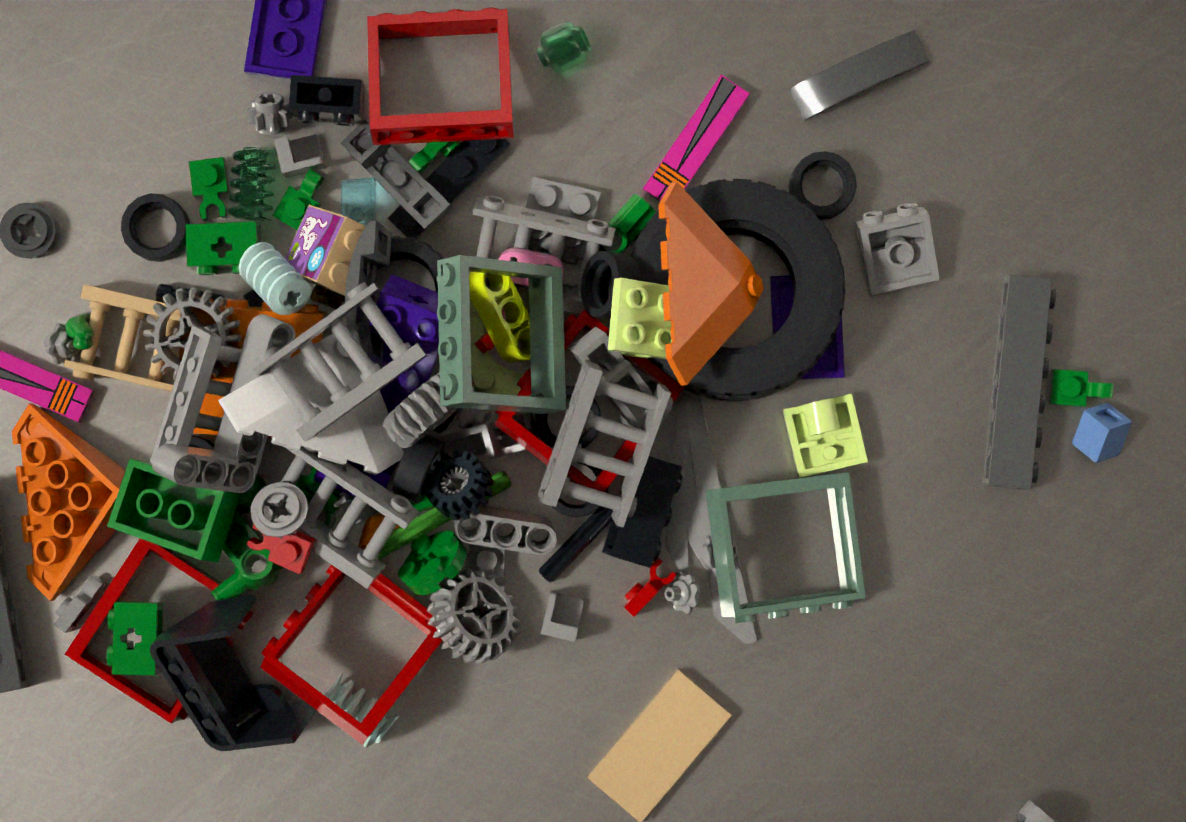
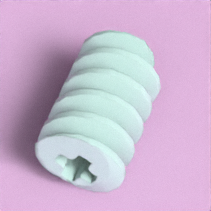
(274, 279)
(357, 708)

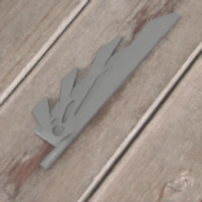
(686, 442)

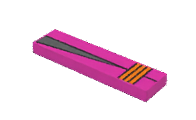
(698, 137)
(43, 387)

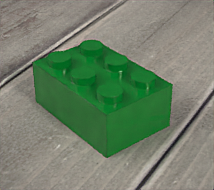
(172, 514)

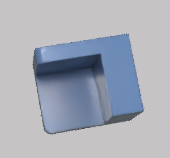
(1101, 432)

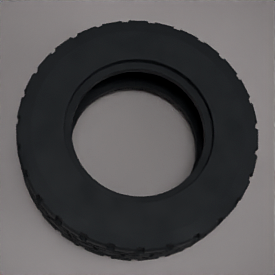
(816, 277)

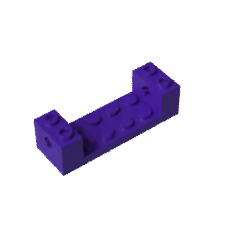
(414, 325)

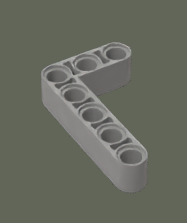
(236, 456)

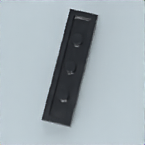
(454, 177)

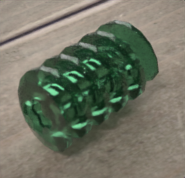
(251, 183)

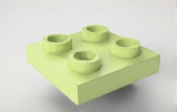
(638, 319)
(825, 435)

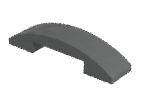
(858, 74)
(397, 177)
(370, 252)

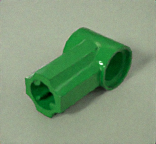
(630, 221)

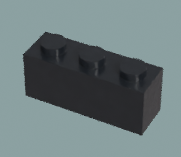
(640, 536)

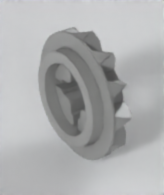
(274, 496)

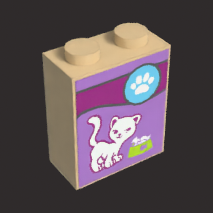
(324, 248)

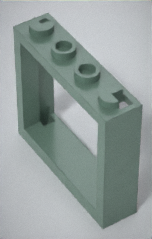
(546, 336)
(845, 543)

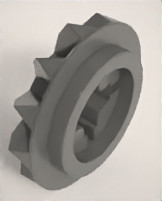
(23, 215)

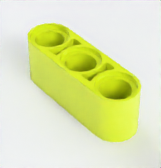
(489, 307)

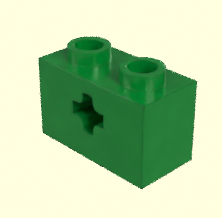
(205, 238)
(148, 622)

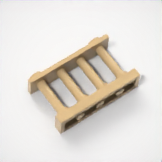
(134, 310)

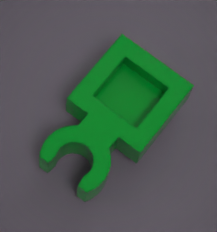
(430, 152)
(209, 181)

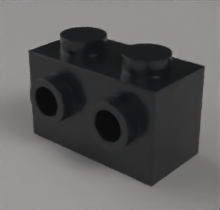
(326, 98)

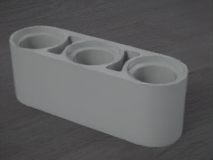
(517, 540)

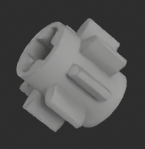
(269, 113)

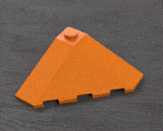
(708, 284)
(67, 497)

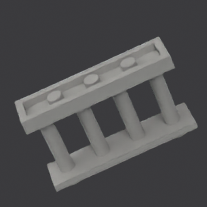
(594, 232)
(372, 375)
(191, 386)
(580, 418)
(334, 544)

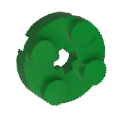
(432, 561)

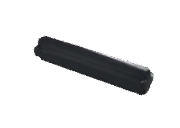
(576, 544)

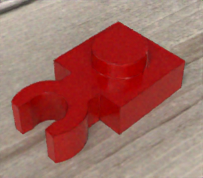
(289, 552)

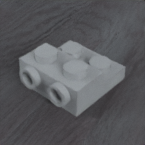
(563, 201)
(897, 248)

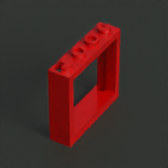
(439, 126)
(506, 423)
(116, 591)
(297, 622)

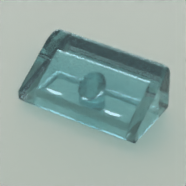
(359, 199)

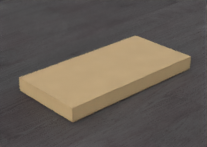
(659, 746)

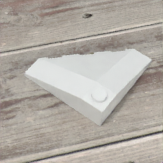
(354, 437)

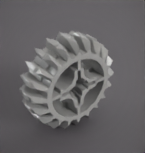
(187, 319)
(417, 414)
(469, 627)

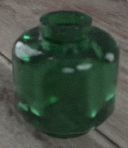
(563, 47)

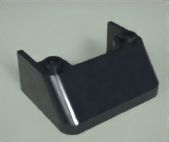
(215, 686)

